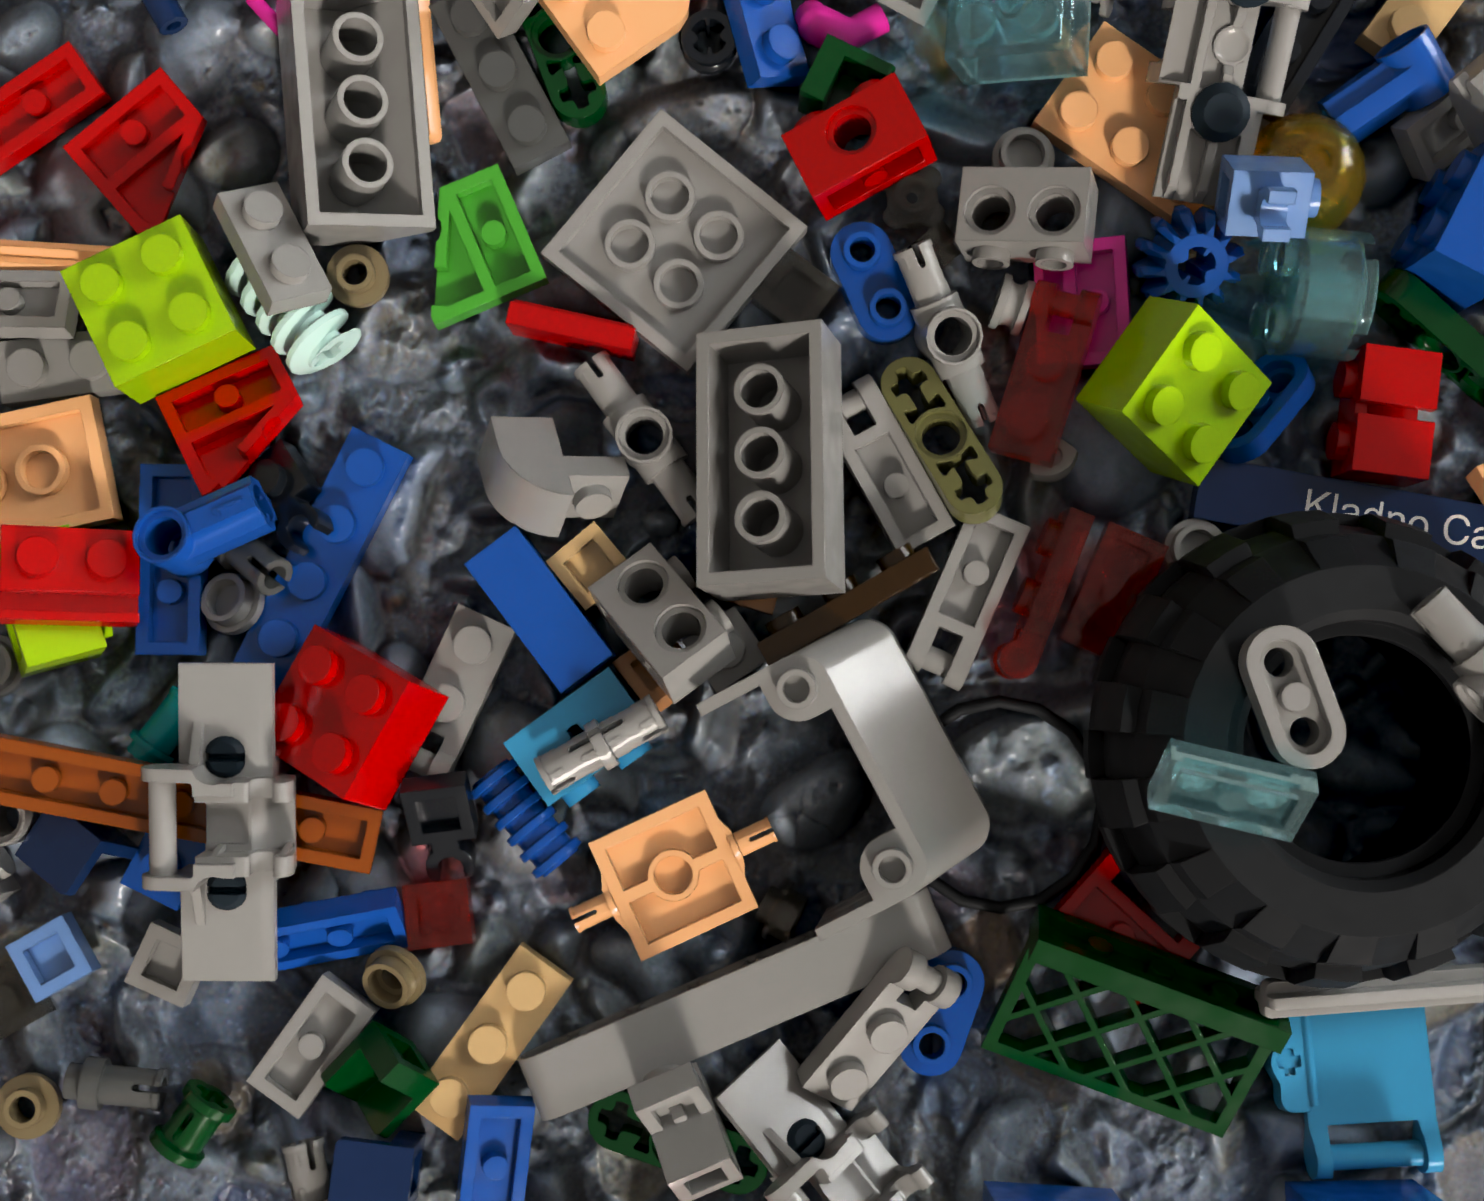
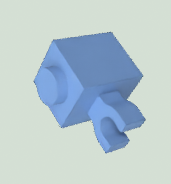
(1266, 197)

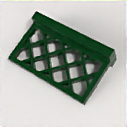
(1164, 986)

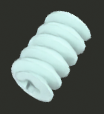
(302, 334)

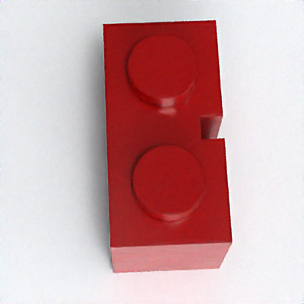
(1378, 414)

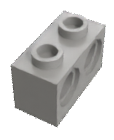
(1031, 199)
(656, 626)

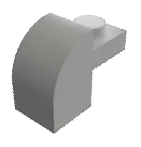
(538, 485)
(686, 1130)

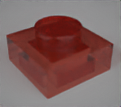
(438, 913)

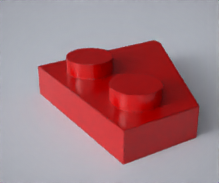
(141, 149)
(230, 416)

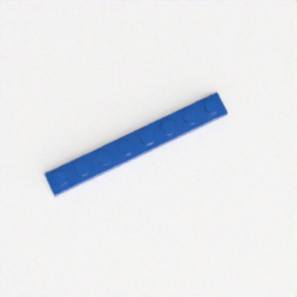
(356, 501)

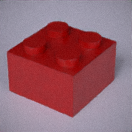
(352, 718)

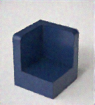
(68, 848)
(377, 1168)

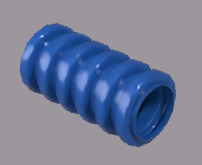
(525, 818)

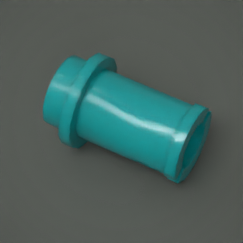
(159, 734)

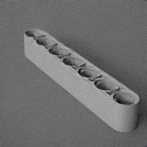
(724, 1006)

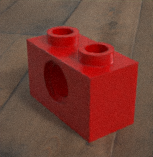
(845, 177)

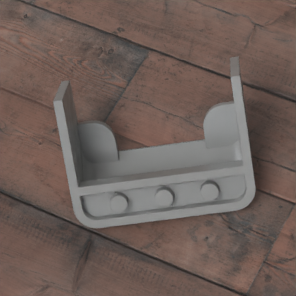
(901, 748)

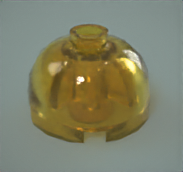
(1331, 154)

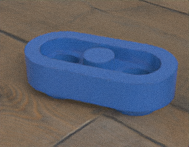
(871, 282)
(1274, 409)
(950, 1023)

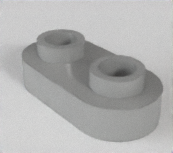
(1296, 693)

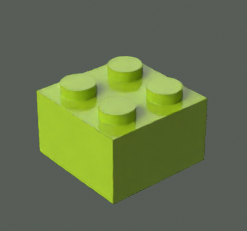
(157, 310)
(1174, 389)

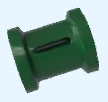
(192, 1124)

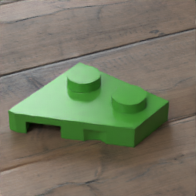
(481, 249)

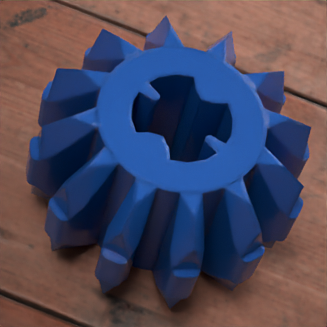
(1172, 246)

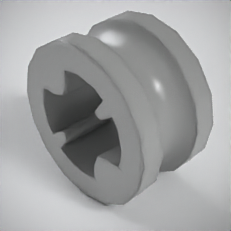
(1011, 304)

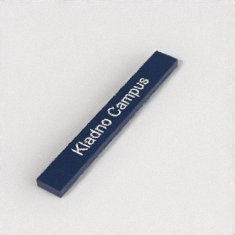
(1250, 492)

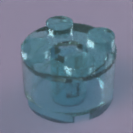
(1315, 294)

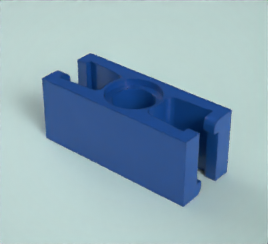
(540, 610)

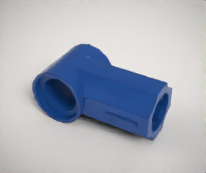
(1405, 77)
(207, 527)

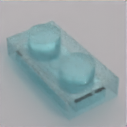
(1232, 790)

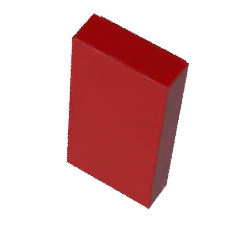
(572, 329)

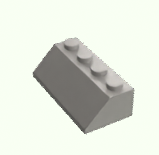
(355, 119)

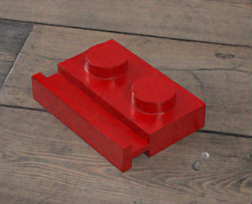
(68, 576)

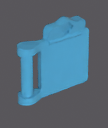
(1358, 1073)

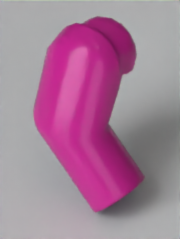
(818, 20)

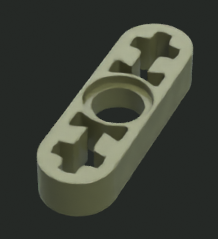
(979, 469)

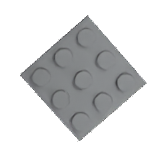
(673, 240)

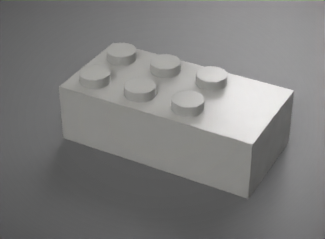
(769, 462)

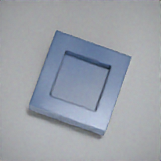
(53, 957)

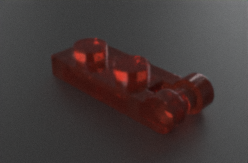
(1044, 375)
(1041, 597)

